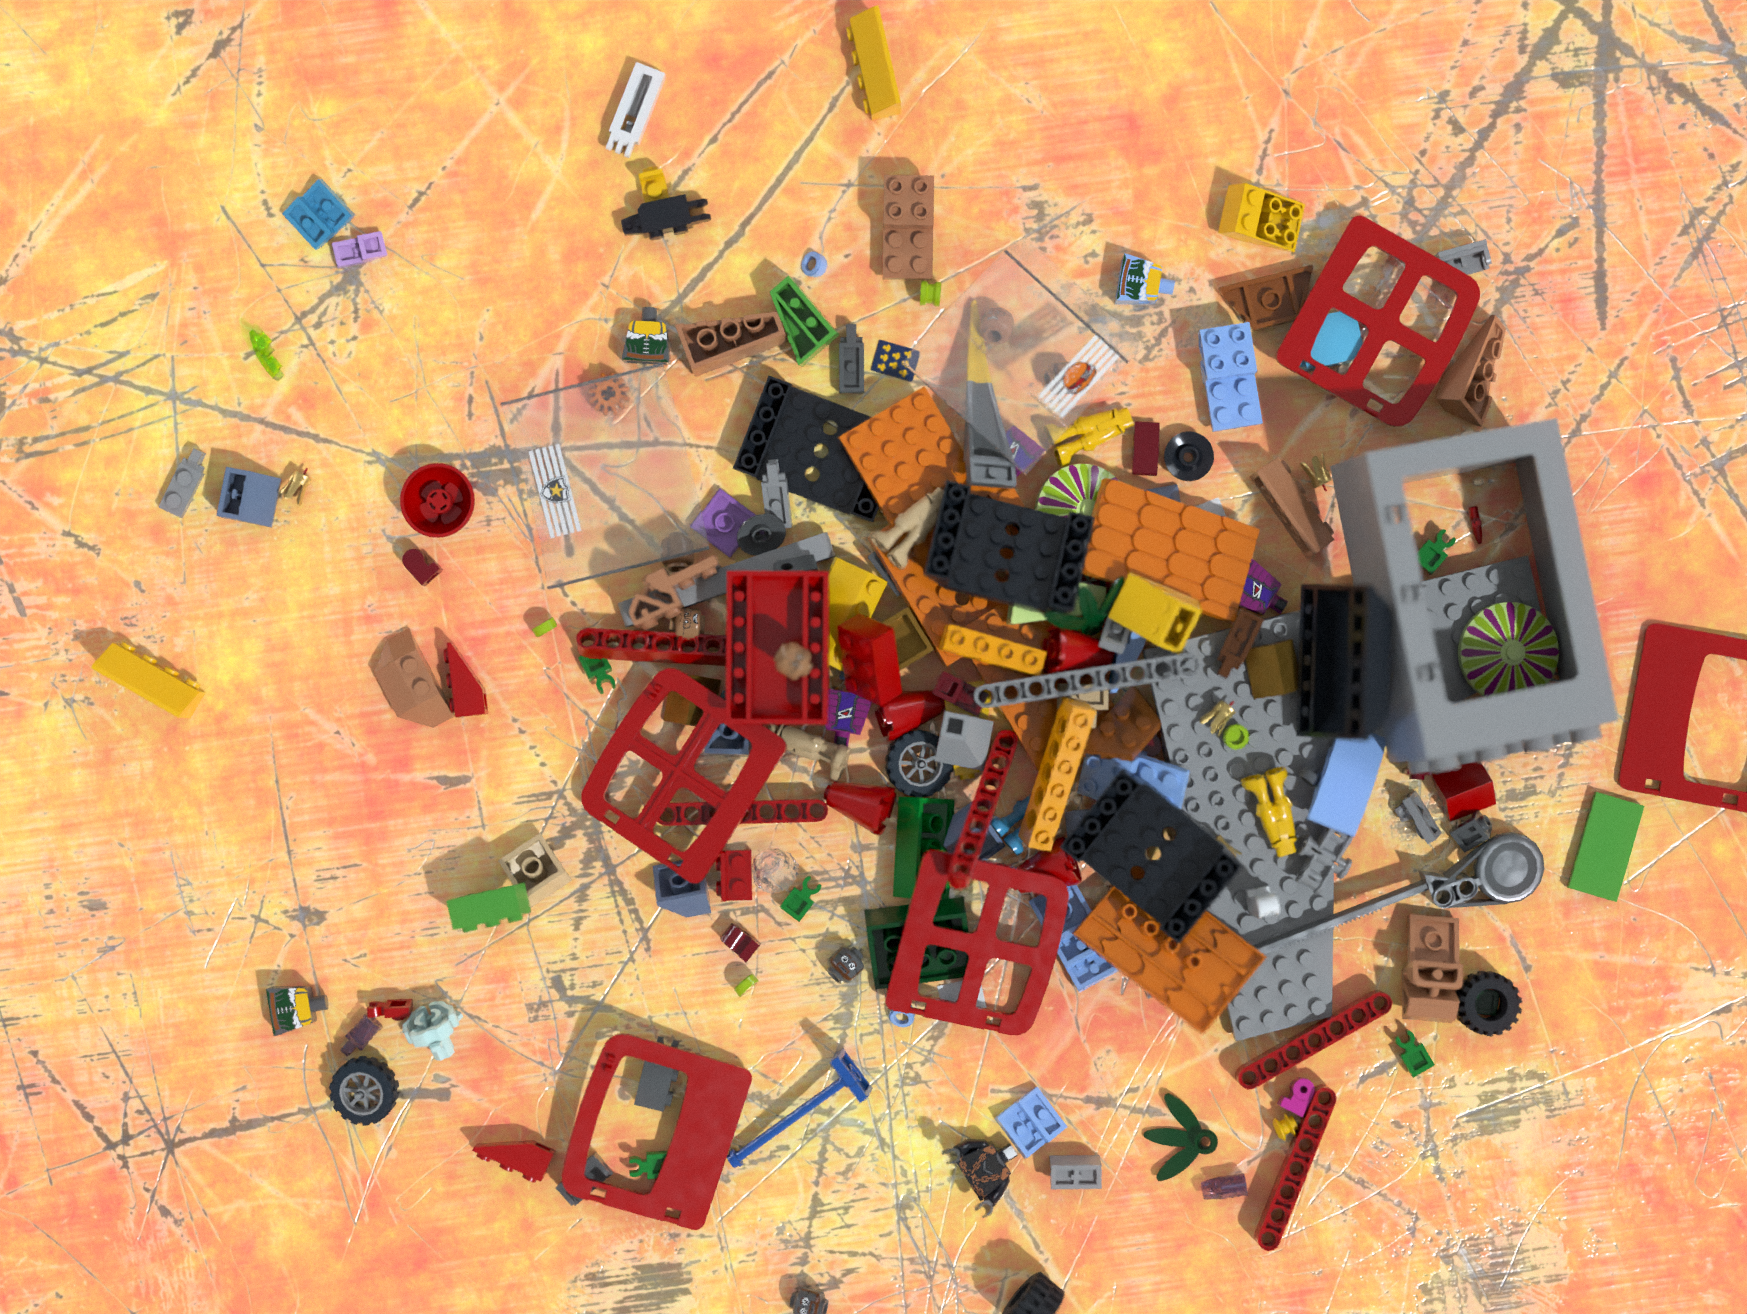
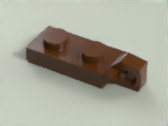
(1238, 642)

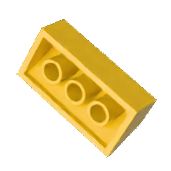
(875, 64)
(850, 593)
(149, 680)

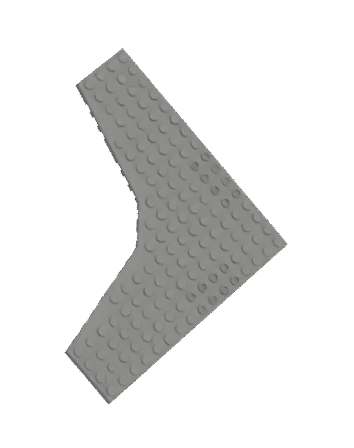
(1298, 980)

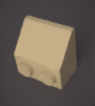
(537, 867)

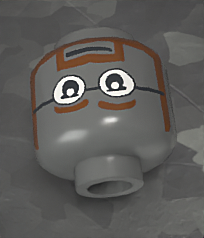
(845, 964)
(809, 1301)

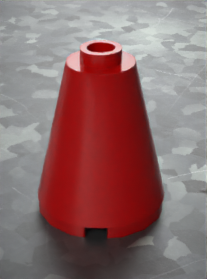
(1073, 651)
(907, 712)
(862, 803)
(1055, 863)

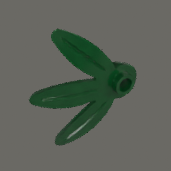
(1092, 618)
(1178, 1138)

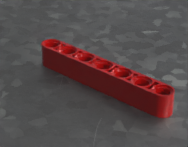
(649, 651)
(754, 816)
(982, 819)
(1326, 1039)
(1297, 1179)

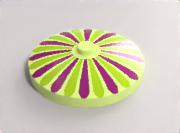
(1072, 490)
(1507, 649)

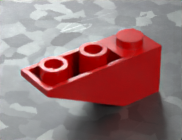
(467, 690)
(526, 1157)

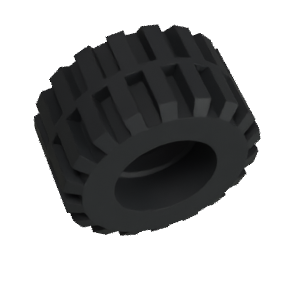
(1508, 1006)
(1036, 1296)

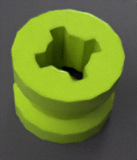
(930, 293)

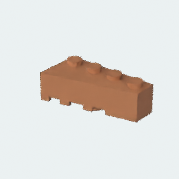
(729, 340)

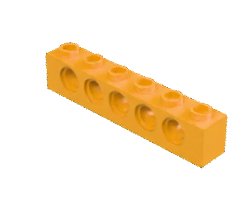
(1056, 773)

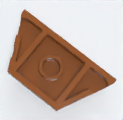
(1269, 298)
(1124, 729)

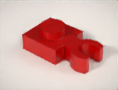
(396, 1009)

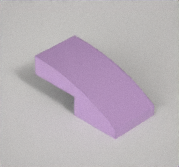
(359, 250)

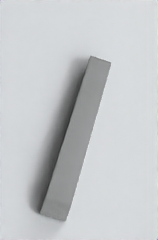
(717, 585)
(1073, 679)

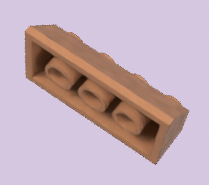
(1292, 507)

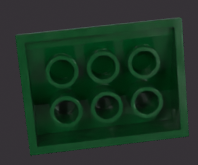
(939, 963)

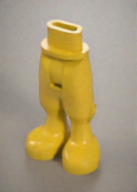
(1094, 430)
(1275, 817)

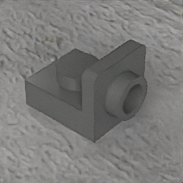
(1472, 831)

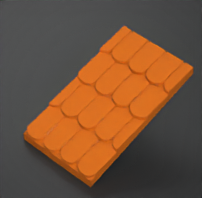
(1171, 546)
(1187, 978)

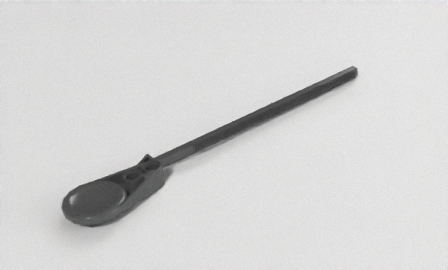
(1504, 869)

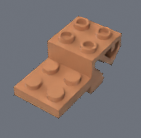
(908, 227)
(646, 611)
(1431, 969)

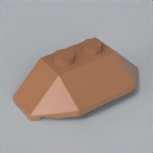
(411, 683)

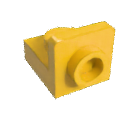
(653, 184)

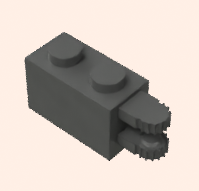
(656, 1083)

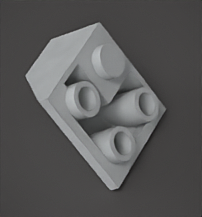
(964, 741)

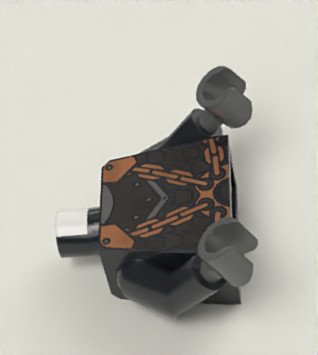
(984, 1169)

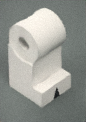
(1261, 902)

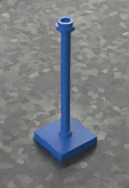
(849, 1077)

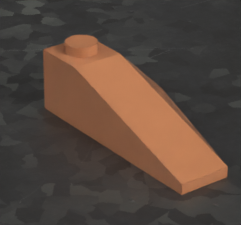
(1468, 381)

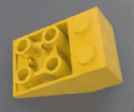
(1261, 217)
(1156, 612)

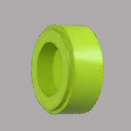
(544, 627)
(1235, 736)
(746, 985)

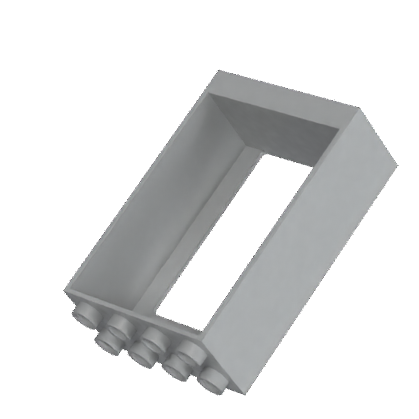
(1382, 552)

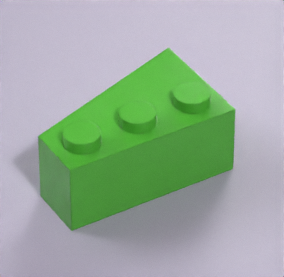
(802, 320)
(489, 907)

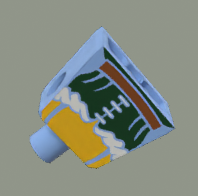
(1141, 282)

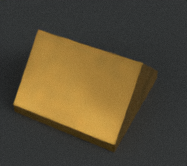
(1272, 669)
(682, 710)

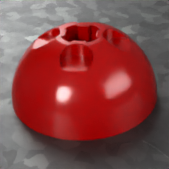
(423, 499)

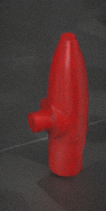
(1476, 523)

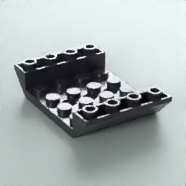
(788, 429)
(1045, 558)
(1117, 837)

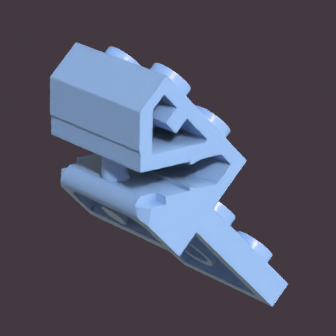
(1229, 376)
(1163, 776)

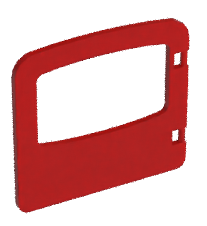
(1662, 711)
(699, 1142)

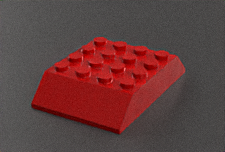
(760, 617)

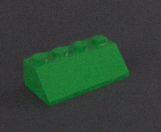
(920, 827)

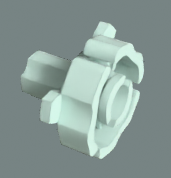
(433, 1029)

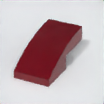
(1145, 448)
(959, 693)

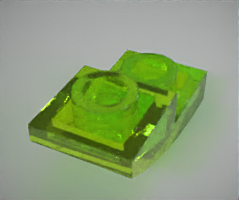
(263, 349)

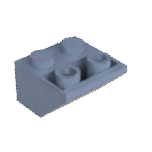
(249, 497)

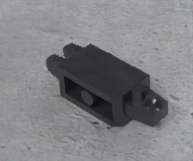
(664, 217)

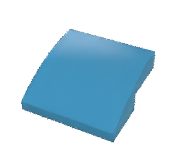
(318, 214)

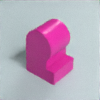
(1300, 1096)

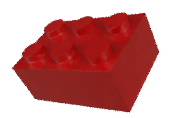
(869, 659)

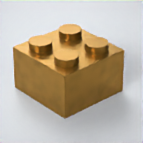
(909, 638)

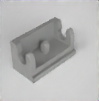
(1468, 258)
(1075, 1172)

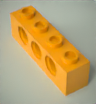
(992, 650)

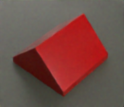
(1464, 790)

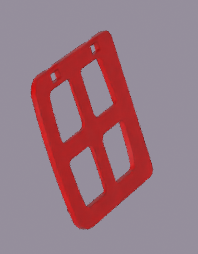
(1381, 323)
(680, 772)
(979, 945)

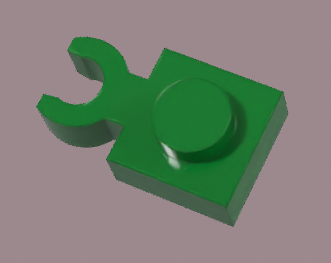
(1432, 554)
(597, 670)
(798, 901)
(1415, 1056)
(650, 1165)

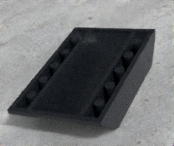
(1342, 661)

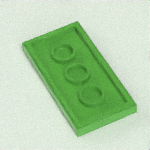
(1605, 846)

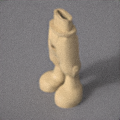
(917, 520)
(814, 748)

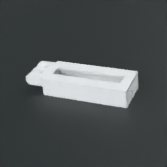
(637, 102)

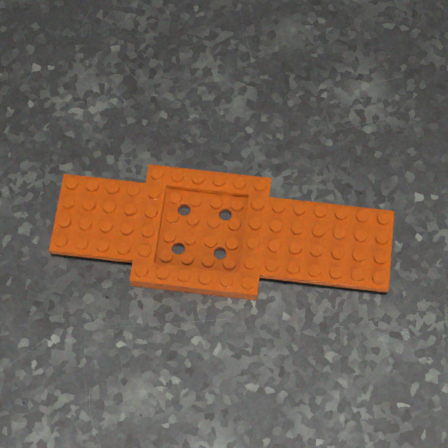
(901, 460)

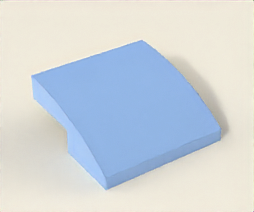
(1030, 1122)

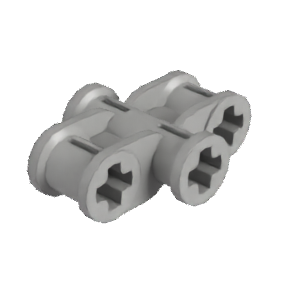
(1320, 864)

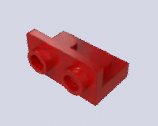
(735, 875)

